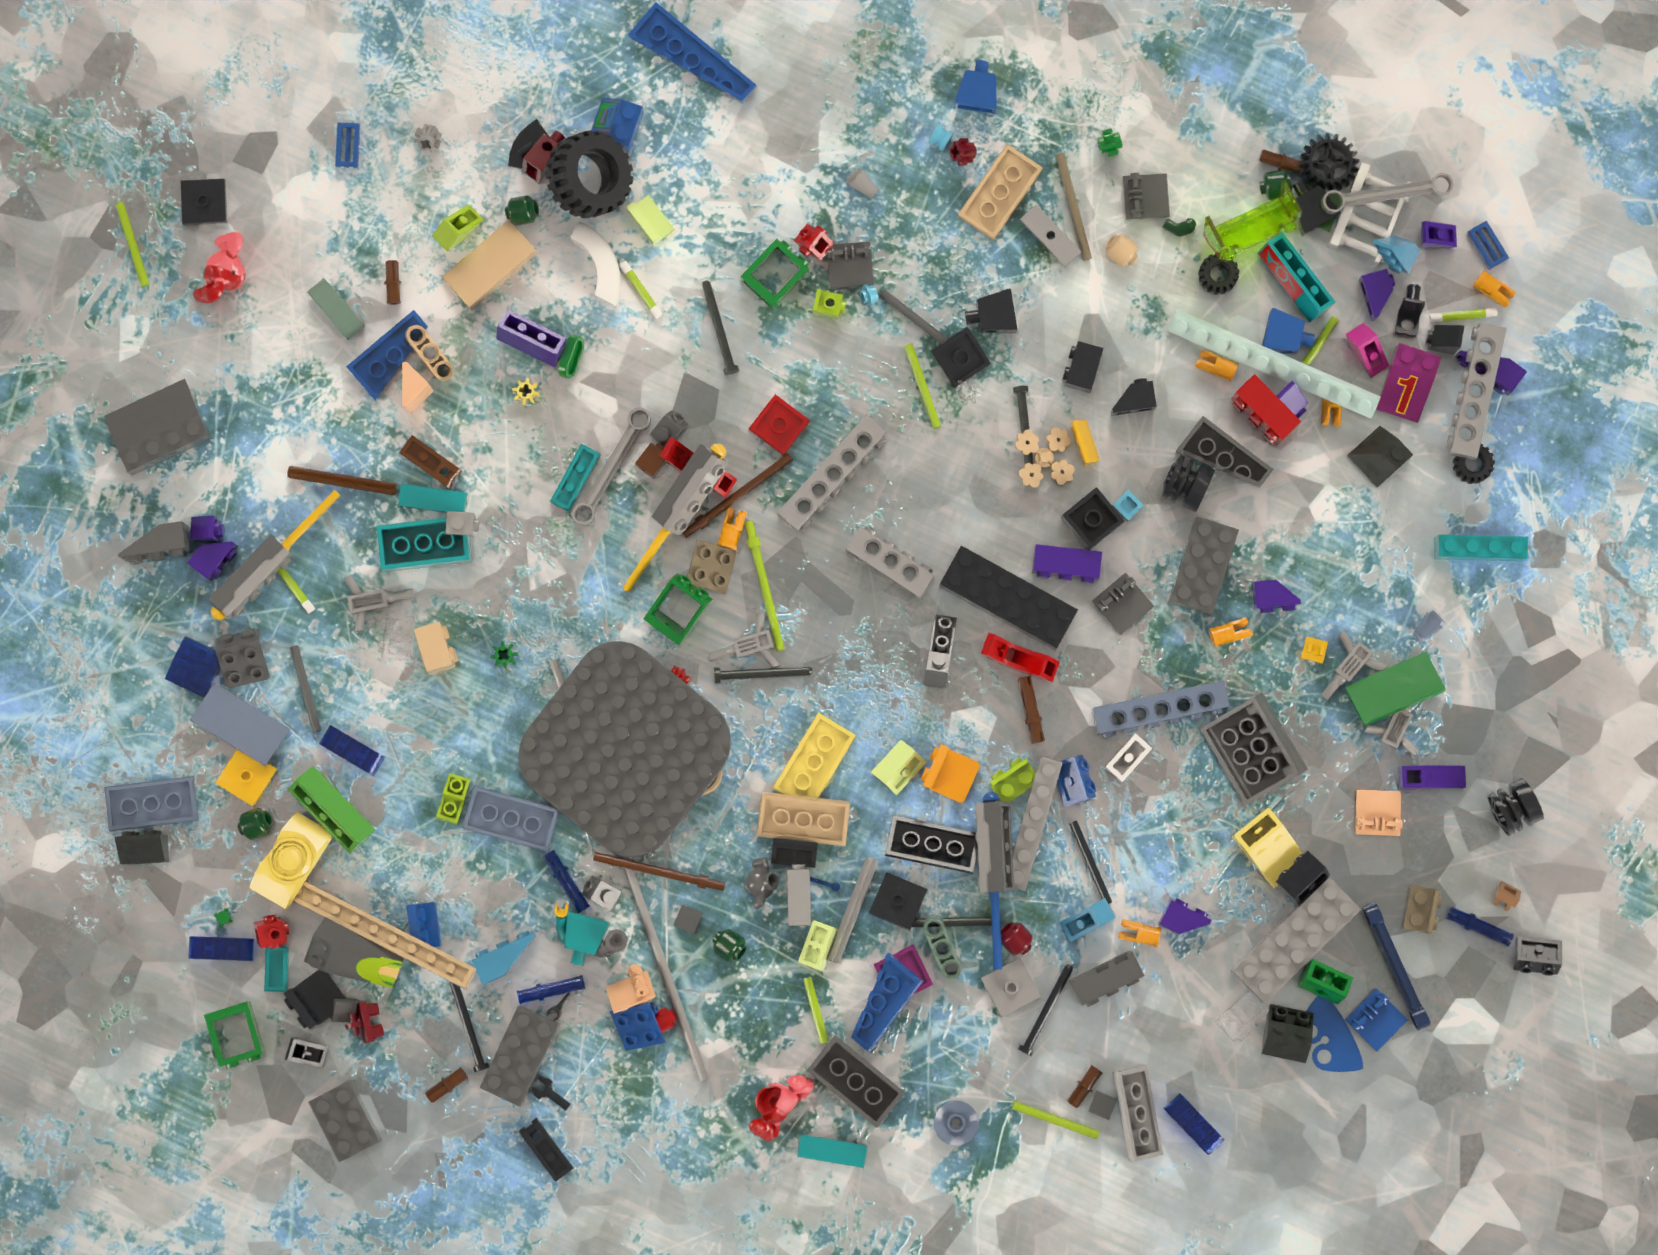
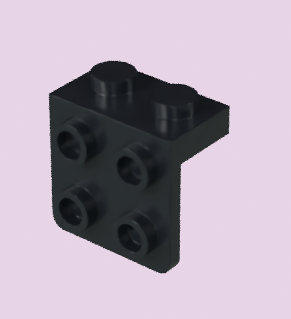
(313, 999)

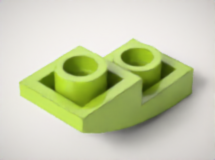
(453, 798)

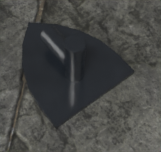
(524, 142)

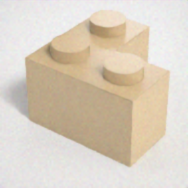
(434, 648)

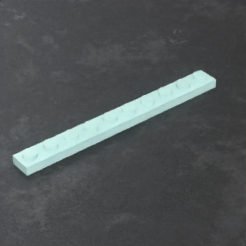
(1274, 363)

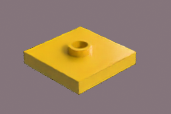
(246, 778)

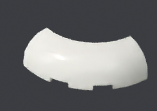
(607, 267)

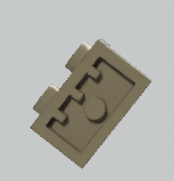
(1421, 909)

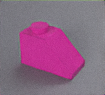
(1367, 349)

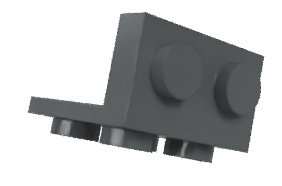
(242, 658)

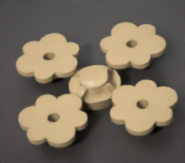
(1044, 457)

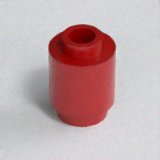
(665, 1019)

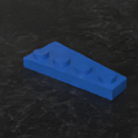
(384, 357)
(890, 994)

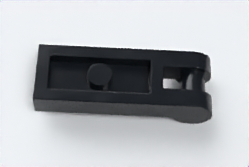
(546, 1150)

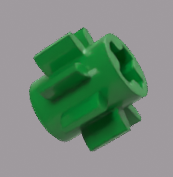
(1109, 142)
(511, 654)

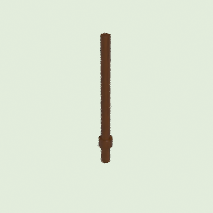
(702, 520)
(701, 881)

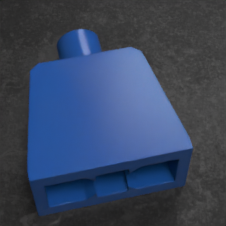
(978, 90)
(1285, 333)

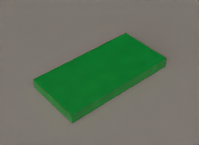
(1395, 689)

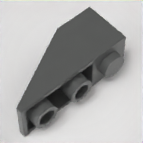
(940, 650)

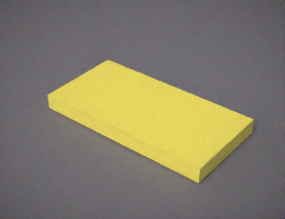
(815, 759)

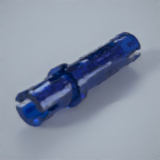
(580, 902)
(1470, 921)
(551, 989)

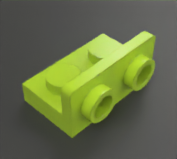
(1014, 781)

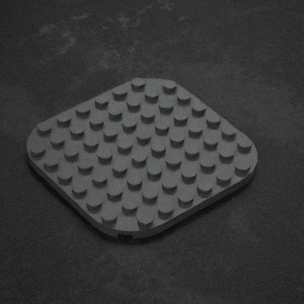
(625, 748)

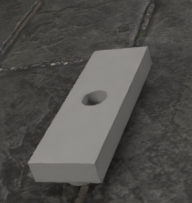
(1040, 225)

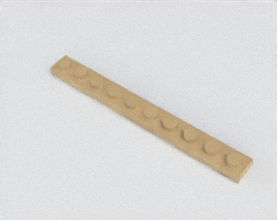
(385, 935)

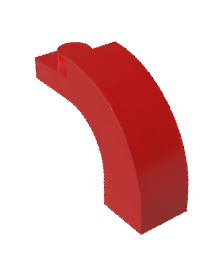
(678, 456)
(1020, 658)

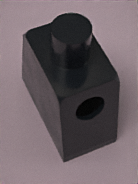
(1310, 204)
(994, 313)

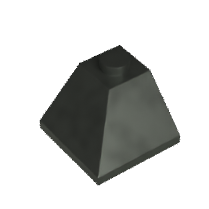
(1380, 455)

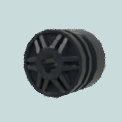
(1187, 483)
(1511, 808)

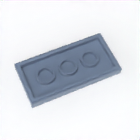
(239, 725)
(151, 803)
(511, 818)

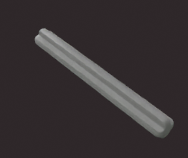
(852, 910)

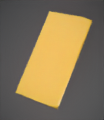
(1084, 442)

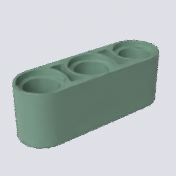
(335, 308)
(946, 957)

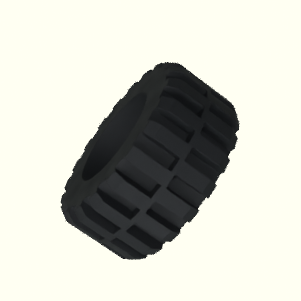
(613, 169)

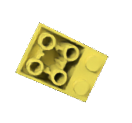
(1268, 845)

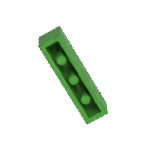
(331, 809)

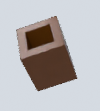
(650, 461)

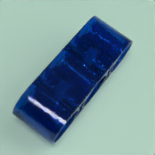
(352, 750)
(221, 948)
(1194, 1124)

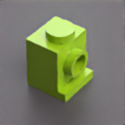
(820, 307)

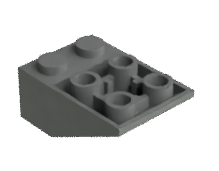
(162, 541)

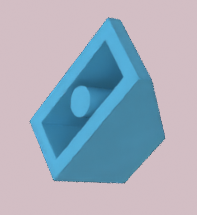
(1088, 920)

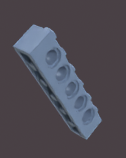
(1215, 691)

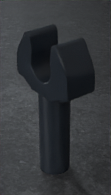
(552, 1095)

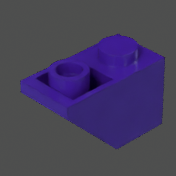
(206, 529)
(211, 558)
(1271, 595)
(1182, 919)

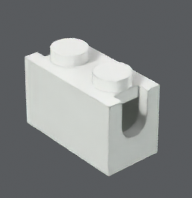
(1128, 758)

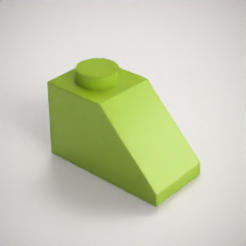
(457, 227)

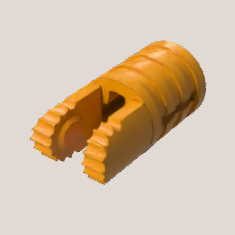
(1494, 289)
(1217, 365)
(1325, 414)
(729, 532)
(1226, 632)
(1145, 933)

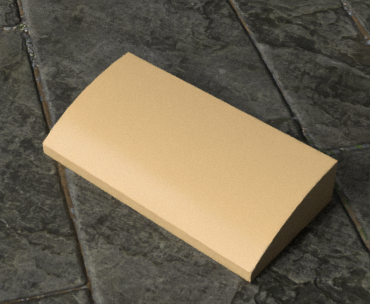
(489, 264)

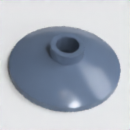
(968, 1123)

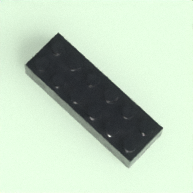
(1008, 598)

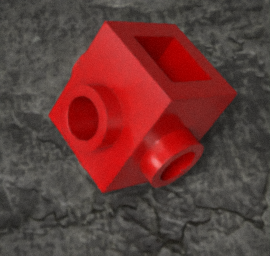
(813, 241)
(271, 932)

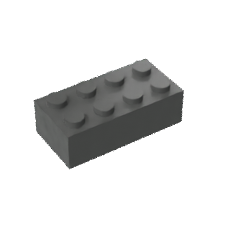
(1203, 566)
(520, 1056)
(855, 1081)

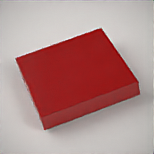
(779, 425)

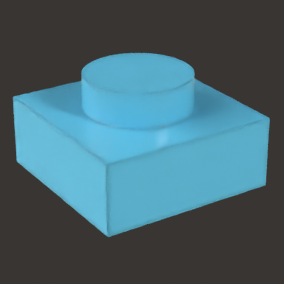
(1127, 505)

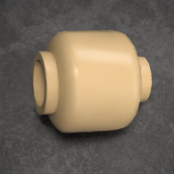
(1121, 250)

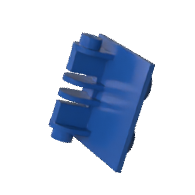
(1376, 1019)
(638, 1026)

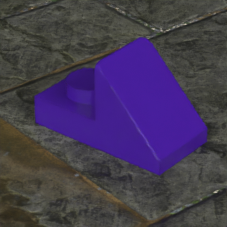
(1438, 235)

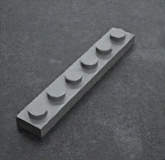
(1034, 820)

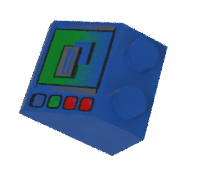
(619, 120)

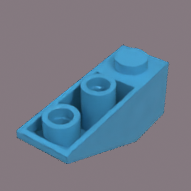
(1397, 253)
(499, 961)

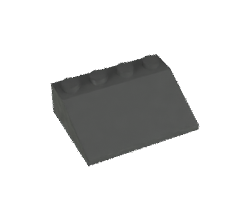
(157, 427)
(1254, 748)

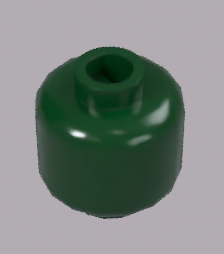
(1272, 183)
(522, 210)
(255, 823)
(729, 945)

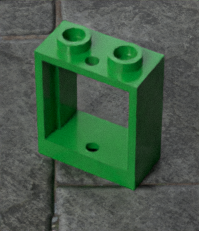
(754, 285)
(667, 625)
(253, 1055)

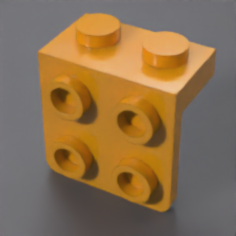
(950, 774)

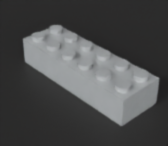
(1295, 940)

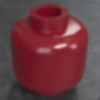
(1016, 938)

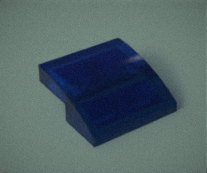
(194, 667)

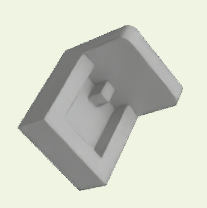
(461, 523)

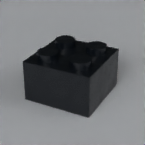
(1092, 519)

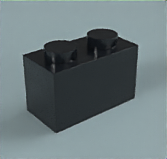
(1083, 366)
(1302, 877)

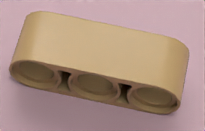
(438, 359)

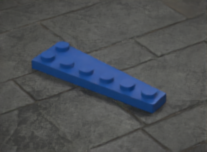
(679, 45)

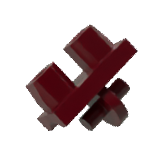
(367, 1031)

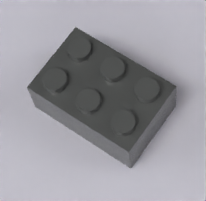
(345, 1121)

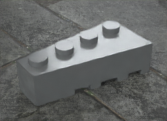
(1220, 451)

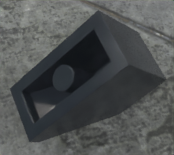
(1445, 338)
(1136, 398)

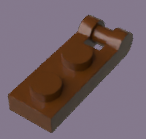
(429, 461)

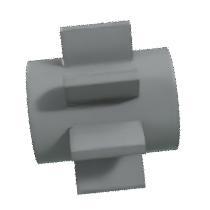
(428, 137)

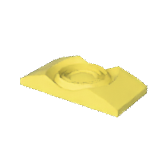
(290, 860)

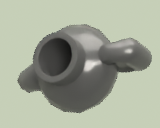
(760, 882)

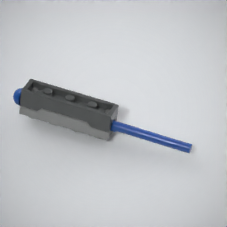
(994, 860)

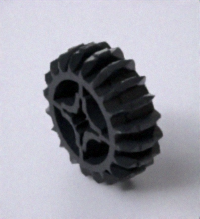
(1329, 180)

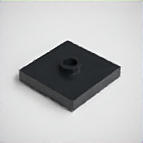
(203, 201)
(960, 356)
(898, 901)

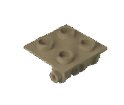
(711, 566)

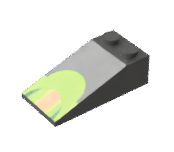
(350, 955)

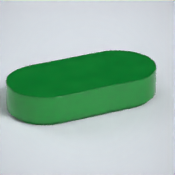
(571, 356)

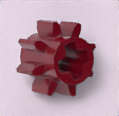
(963, 151)

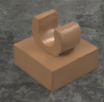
(1507, 894)

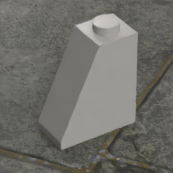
(798, 895)

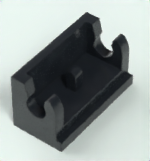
(794, 852)

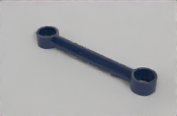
(1416, 1010)

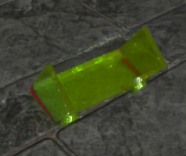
(1254, 226)

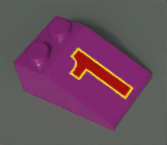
(1408, 382)

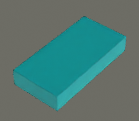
(276, 969)

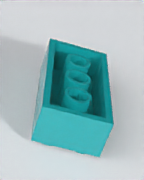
(420, 545)

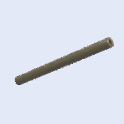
(1073, 205)

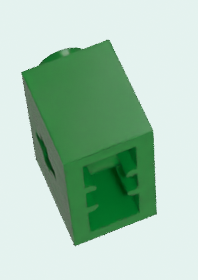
(1325, 981)

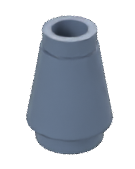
(1428, 626)

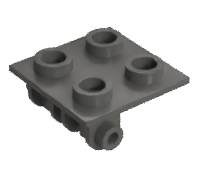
(1146, 196)
(850, 265)
(1123, 603)

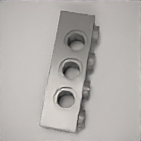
(914, 586)

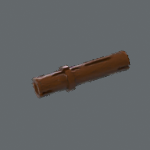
(1029, 702)

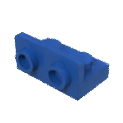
(1075, 781)
(424, 923)

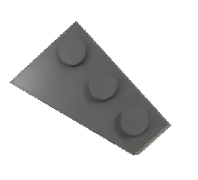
(1107, 978)

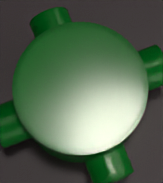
(223, 917)

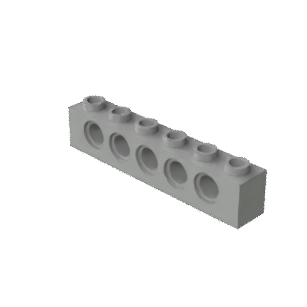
(1495, 337)
(865, 428)

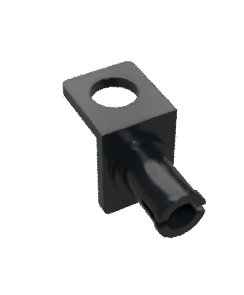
(1410, 310)

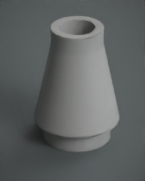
(861, 182)

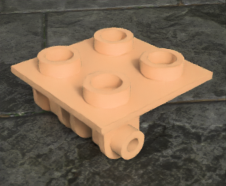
(1378, 812)
(631, 990)

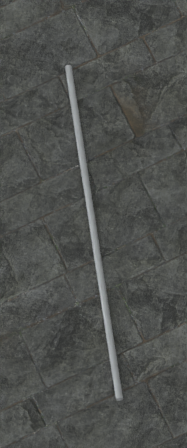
(654, 941)

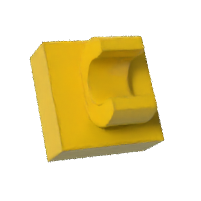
(1314, 650)

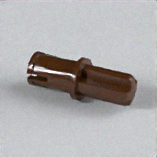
(1280, 161)
(392, 282)
(446, 1085)
(1084, 1086)

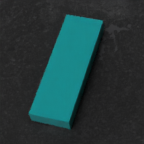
(575, 478)
(432, 499)
(832, 1151)

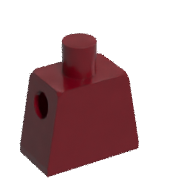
(536, 159)

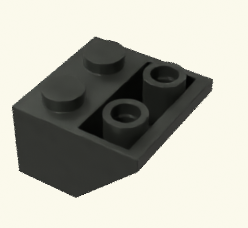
(142, 849)
(1288, 1033)

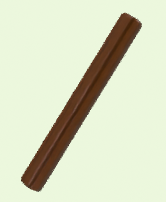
(341, 480)

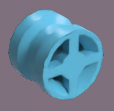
(941, 137)

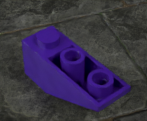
(1507, 376)
(1431, 777)

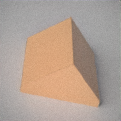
(414, 388)

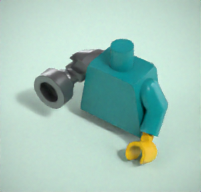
(586, 935)

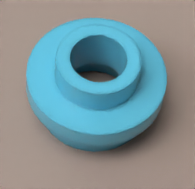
(869, 295)

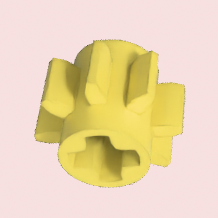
(522, 387)

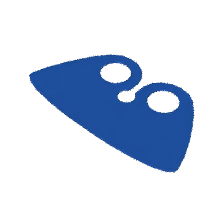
(1341, 1044)

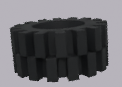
(1212, 285)
(1478, 476)

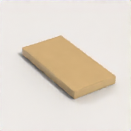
(1000, 192)
(803, 818)

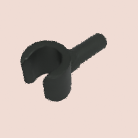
(559, 1006)

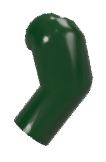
(1180, 229)

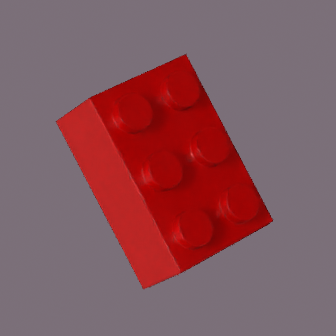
(1265, 410)

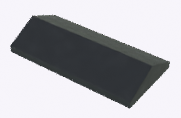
(932, 844)

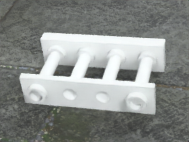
(1347, 217)

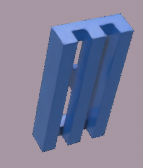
(338, 163)
(1471, 233)

